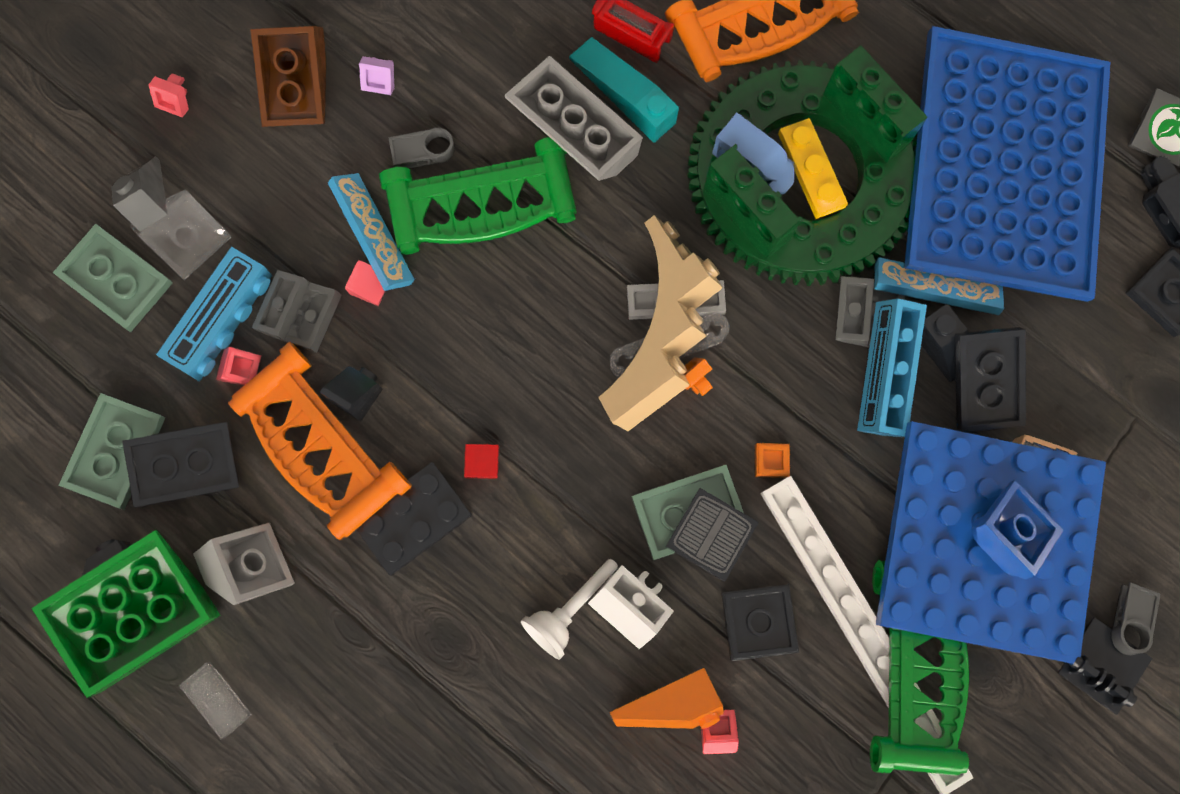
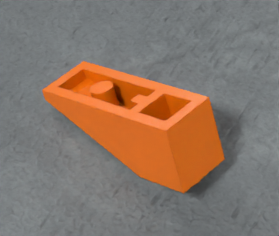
(677, 705)

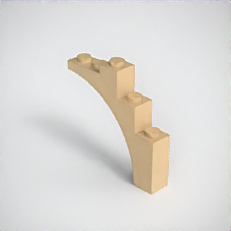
(656, 369)

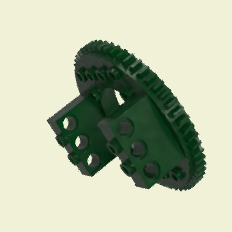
(751, 219)

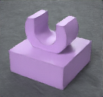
(377, 75)

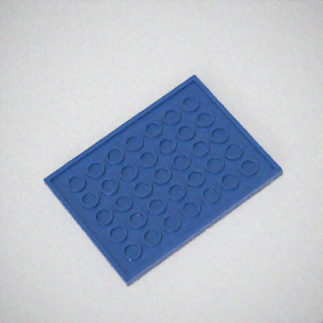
(1009, 165)

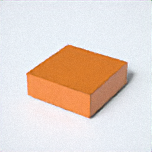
(772, 460)

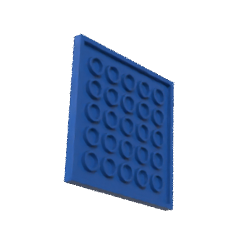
(948, 585)

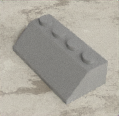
(576, 119)

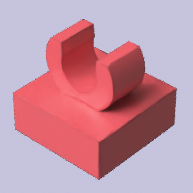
(169, 94)

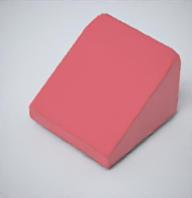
(365, 284)
(238, 366)
(721, 736)

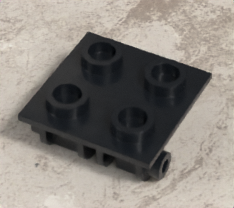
(1105, 671)

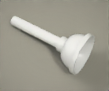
(550, 628)

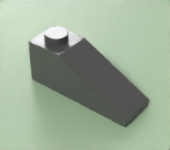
(141, 195)

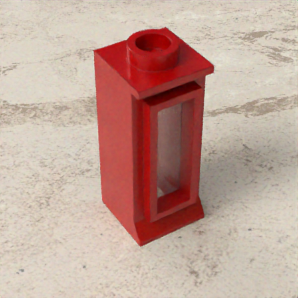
(632, 27)

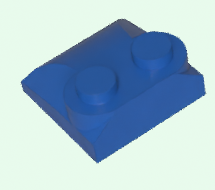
(1016, 532)

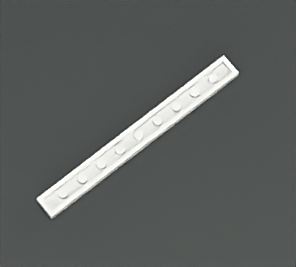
(845, 601)

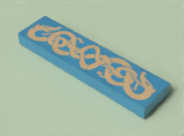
(371, 231)
(973, 295)

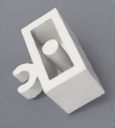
(631, 606)

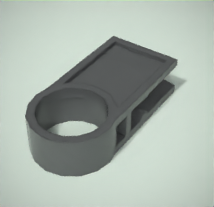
(411, 149)
(1139, 610)

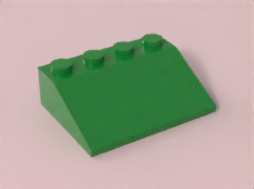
(125, 613)

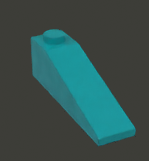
(627, 88)

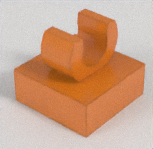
(696, 370)

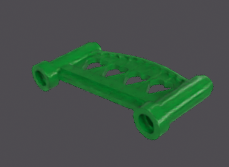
(411, 199)
(907, 744)

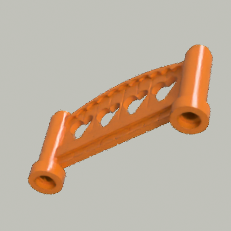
(701, 29)
(368, 487)

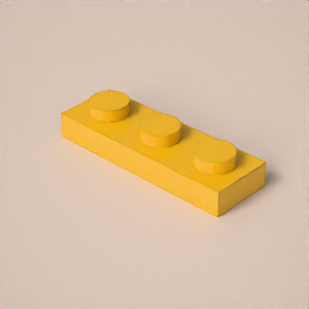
(813, 168)

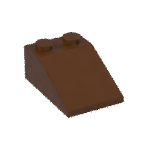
(290, 75)

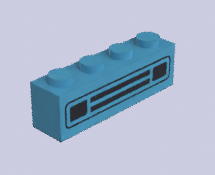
(215, 314)
(892, 367)

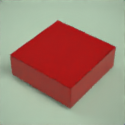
(481, 461)

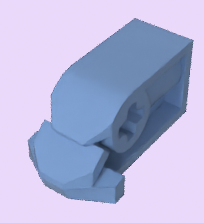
(758, 151)

